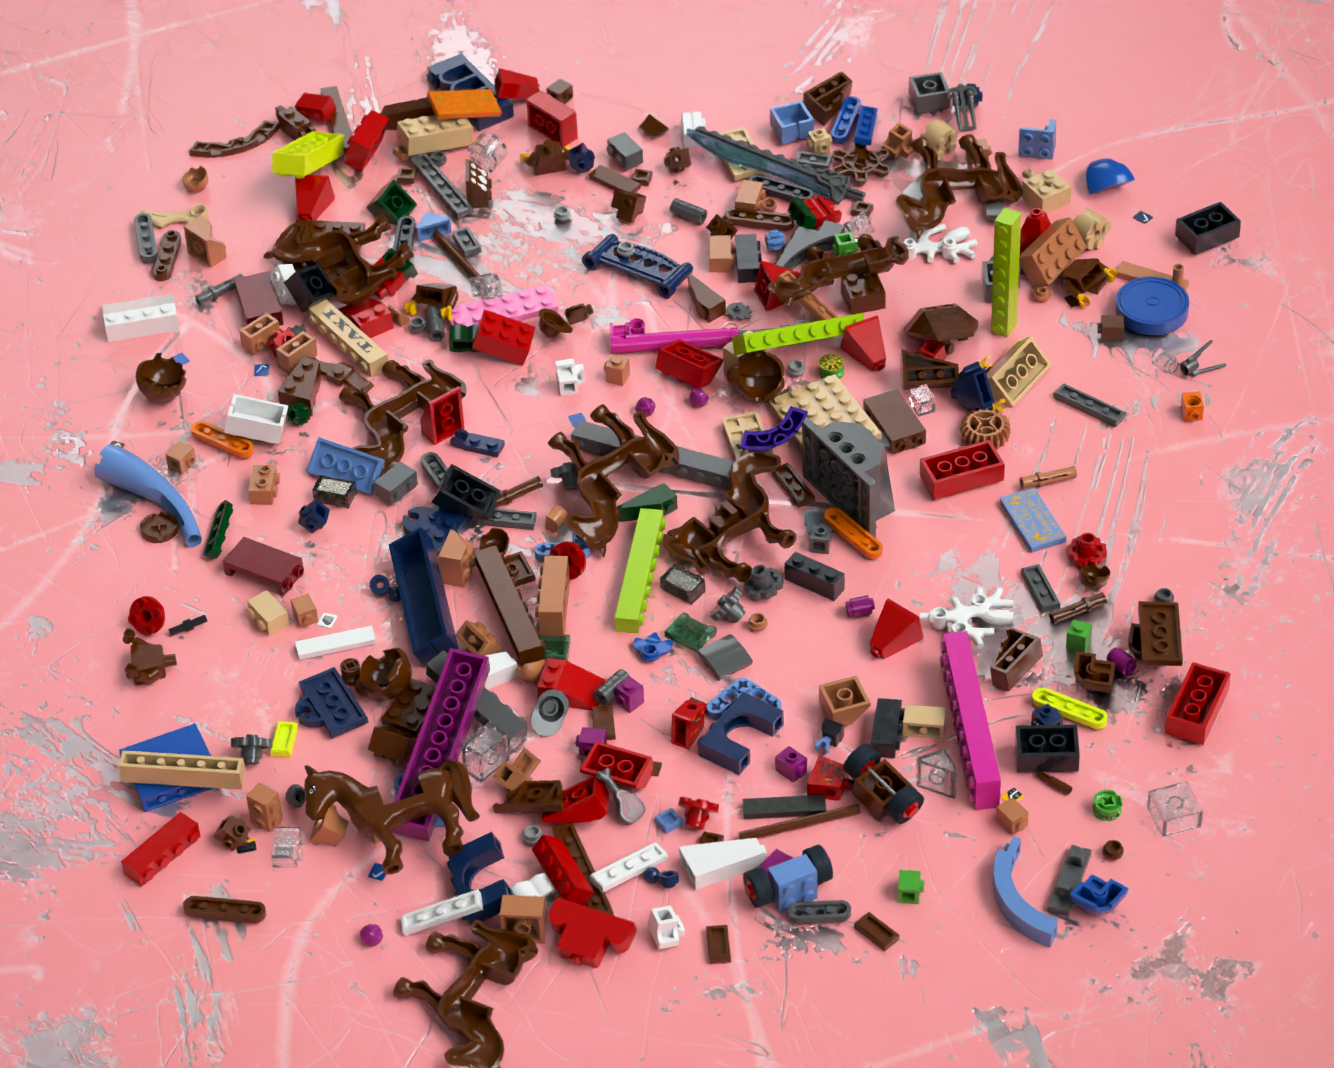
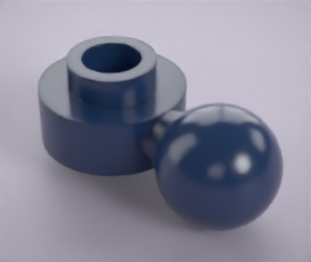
(392, 592)
(665, 878)

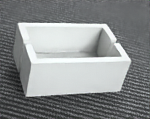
(256, 419)

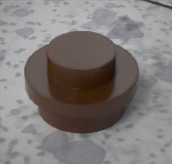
(1113, 850)

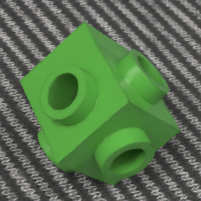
(844, 244)

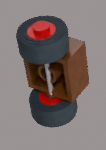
(881, 786)

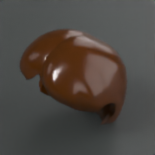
(758, 376)
(384, 676)

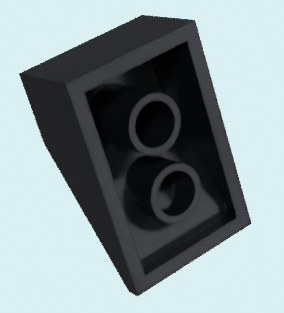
(465, 494)

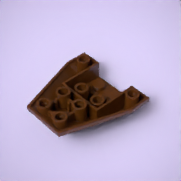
(942, 324)

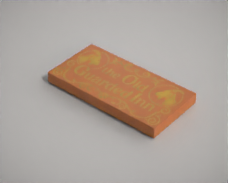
(464, 104)

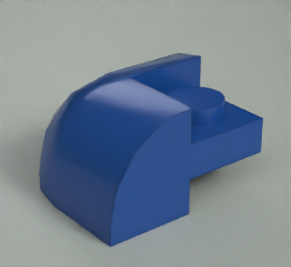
(1098, 895)

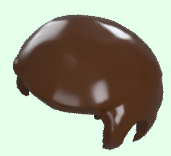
(160, 378)

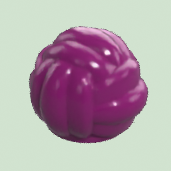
(698, 397)
(646, 405)
(371, 935)

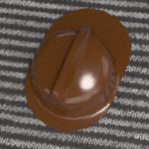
(552, 323)

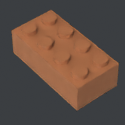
(1051, 252)
(553, 596)

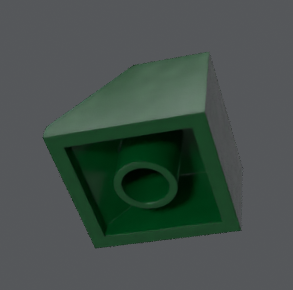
(392, 202)

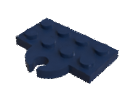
(435, 523)
(329, 704)

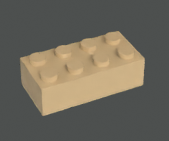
(433, 134)

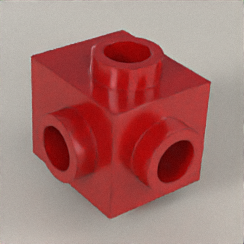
(279, 339)

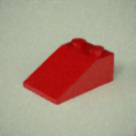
(369, 316)
(443, 416)
(572, 681)
(582, 803)

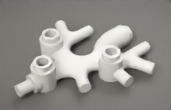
(946, 245)
(979, 608)

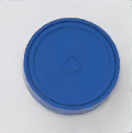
(1152, 305)

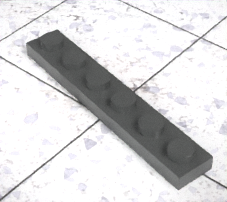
(441, 185)

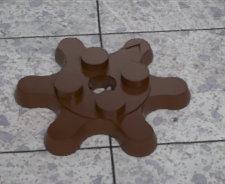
(860, 154)

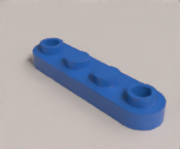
(845, 119)

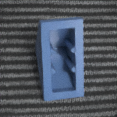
(430, 223)

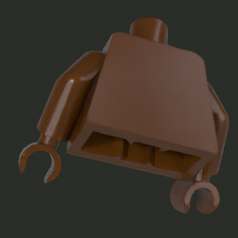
(147, 660)

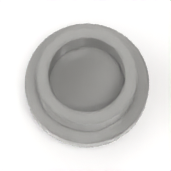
(562, 213)
(625, 249)
(796, 368)
(531, 834)

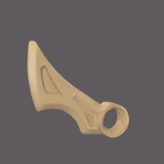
(162, 219)

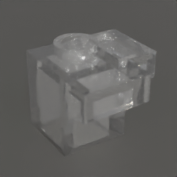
(486, 286)

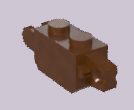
(293, 122)

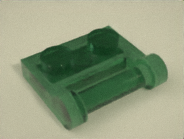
(683, 632)
(556, 647)

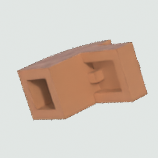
(515, 774)

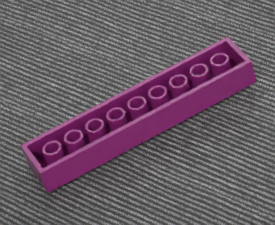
(443, 728)

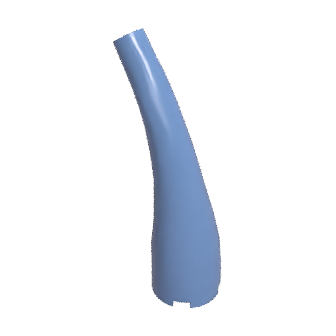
(136, 476)

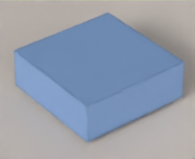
(668, 820)

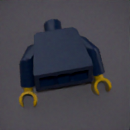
(974, 388)

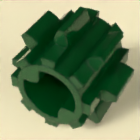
(298, 414)

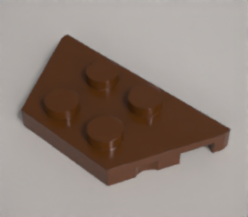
(533, 797)

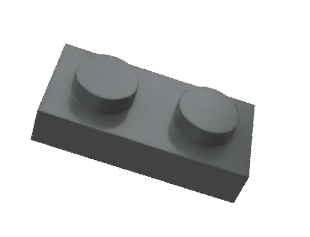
(814, 159)
(466, 241)

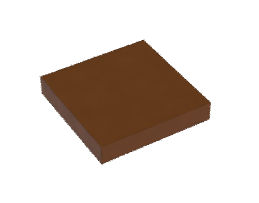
(520, 568)

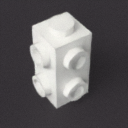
(278, 277)

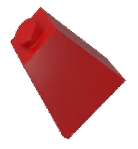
(515, 85)

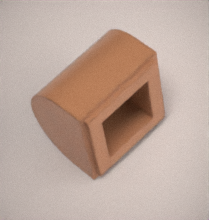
(555, 518)

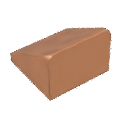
(398, 317)

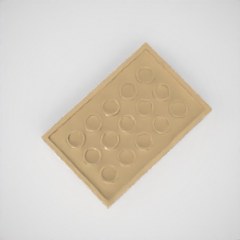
(825, 402)

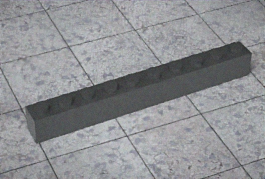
(691, 465)

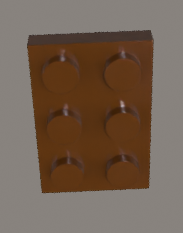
(410, 707)

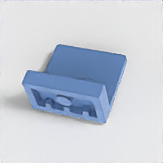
(1038, 142)

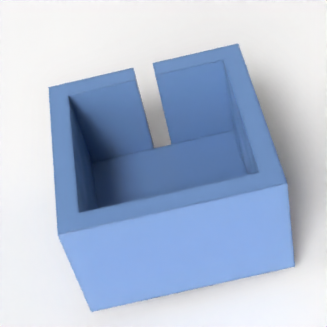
(791, 121)

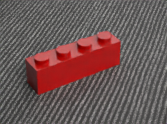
(161, 849)
(562, 870)

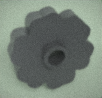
(567, 474)
(763, 583)
(729, 607)
(251, 747)

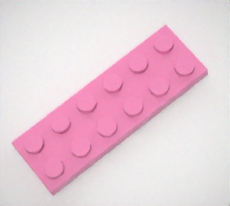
(514, 305)

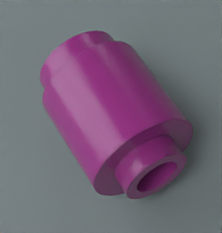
(860, 606)
(1123, 661)

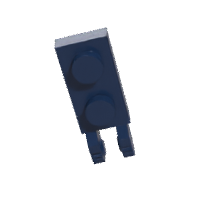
(477, 443)

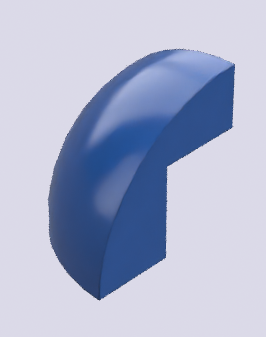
(1105, 174)

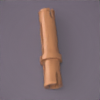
(1040, 479)

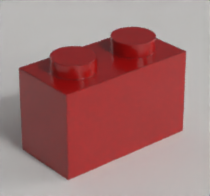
(316, 106)

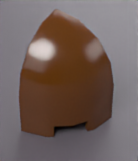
(653, 126)

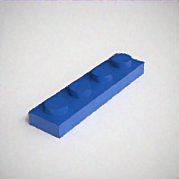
(865, 125)

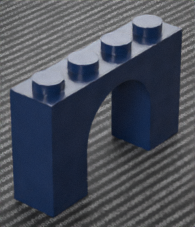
(743, 712)
(468, 863)

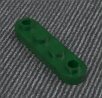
(218, 530)

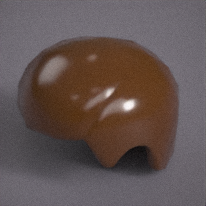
(495, 537)
(1094, 577)

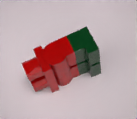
(813, 211)
(391, 285)

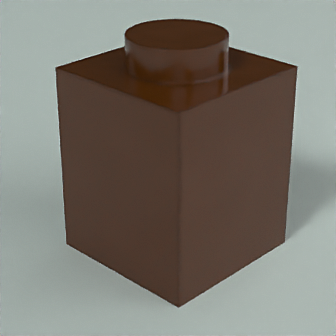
(1111, 328)

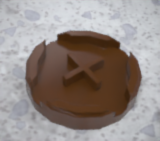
(159, 527)

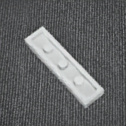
(335, 642)
(628, 867)
(441, 912)

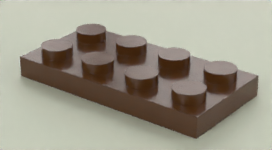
(1160, 633)

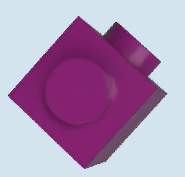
(629, 694)
(587, 739)
(791, 764)

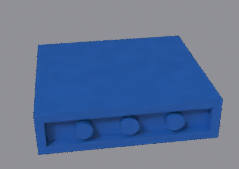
(180, 741)

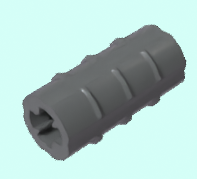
(688, 211)
(435, 323)
(607, 689)

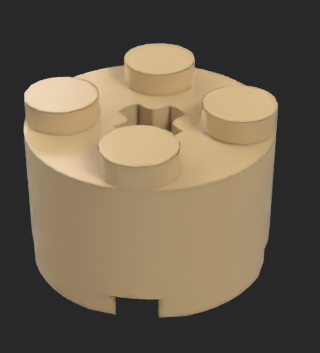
(940, 137)
(1092, 228)

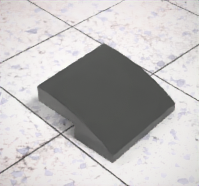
(725, 656)

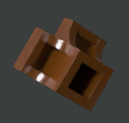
(628, 204)
(724, 518)

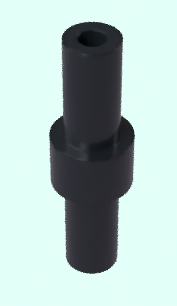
(188, 625)

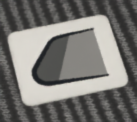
(327, 620)

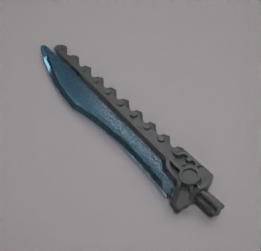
(821, 181)

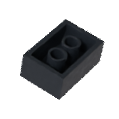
(1207, 228)
(1047, 748)

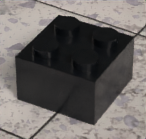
(310, 287)

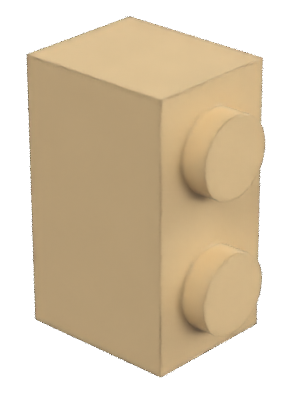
(267, 613)
(924, 721)

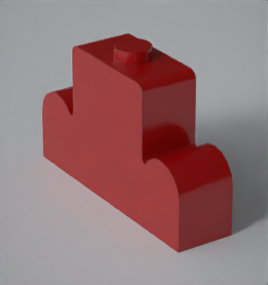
(589, 932)

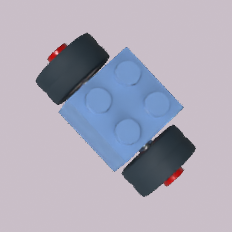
(789, 881)

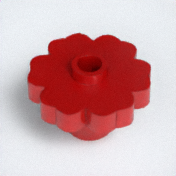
(1087, 550)

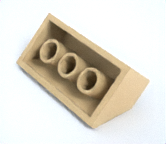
(1017, 371)

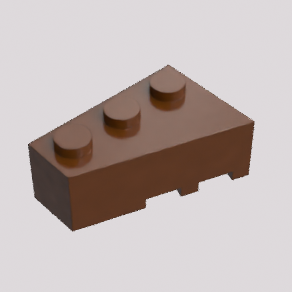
(827, 97)
(1015, 658)

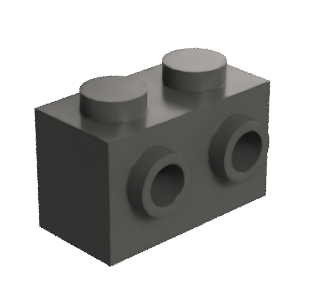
(625, 150)
(395, 483)

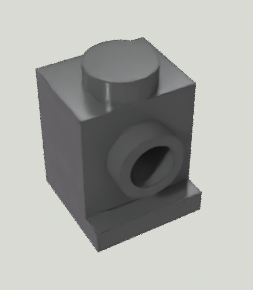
(822, 534)

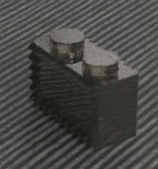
(334, 491)
(682, 584)

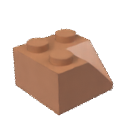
(202, 243)
(456, 560)
(843, 700)
(524, 916)

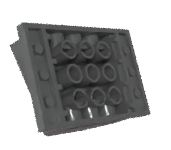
(848, 470)

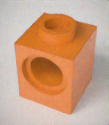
(1192, 406)

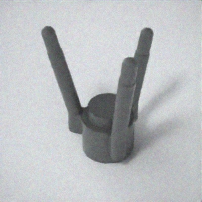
(1191, 365)

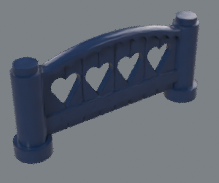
(666, 282)

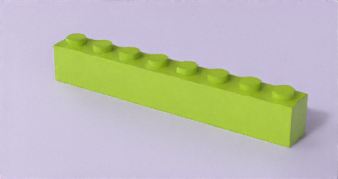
(1005, 272)
(793, 334)
(639, 571)

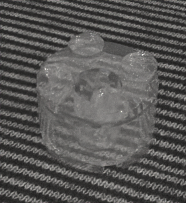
(487, 151)

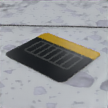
(248, 847)

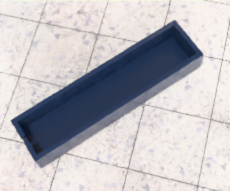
(422, 595)

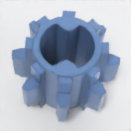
(775, 240)

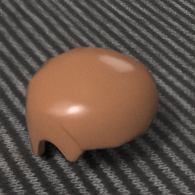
(195, 178)
(531, 671)

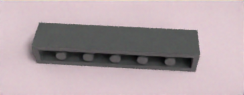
(488, 707)

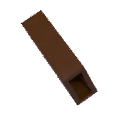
(406, 110)

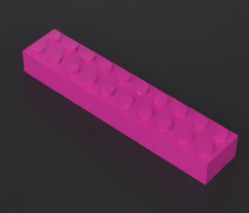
(970, 720)

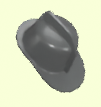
(549, 712)

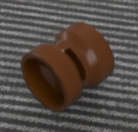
(350, 671)

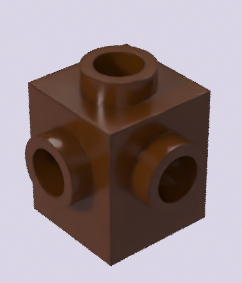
(682, 156)
(721, 226)
(232, 832)

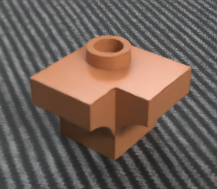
(899, 141)
(329, 829)

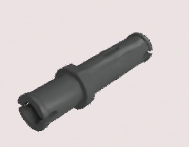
(214, 292)

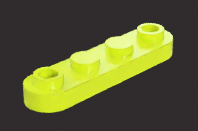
(1071, 708)

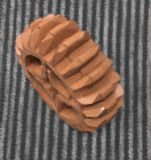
(985, 426)

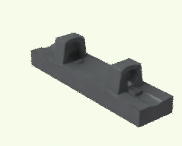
(1069, 879)

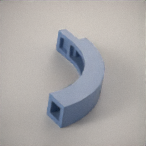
(1015, 909)

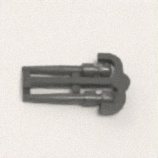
(971, 90)

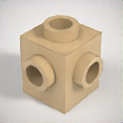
(819, 141)

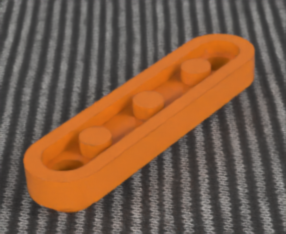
(217, 437)
(853, 533)

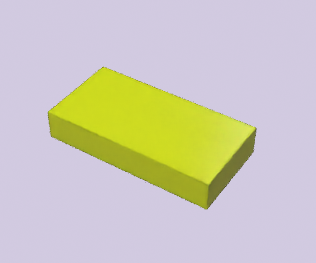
(284, 739)

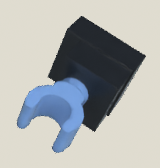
(832, 735)

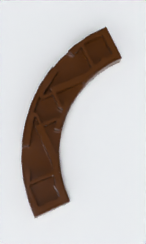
(235, 146)

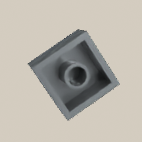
(929, 92)

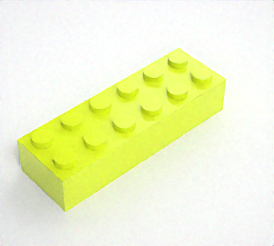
(307, 154)

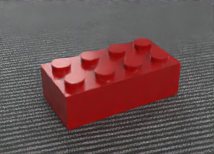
(962, 469)
(1197, 703)

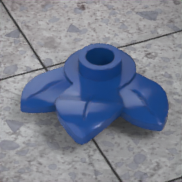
(652, 647)

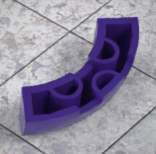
(776, 436)

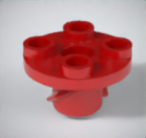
(575, 555)
(146, 615)
(697, 811)

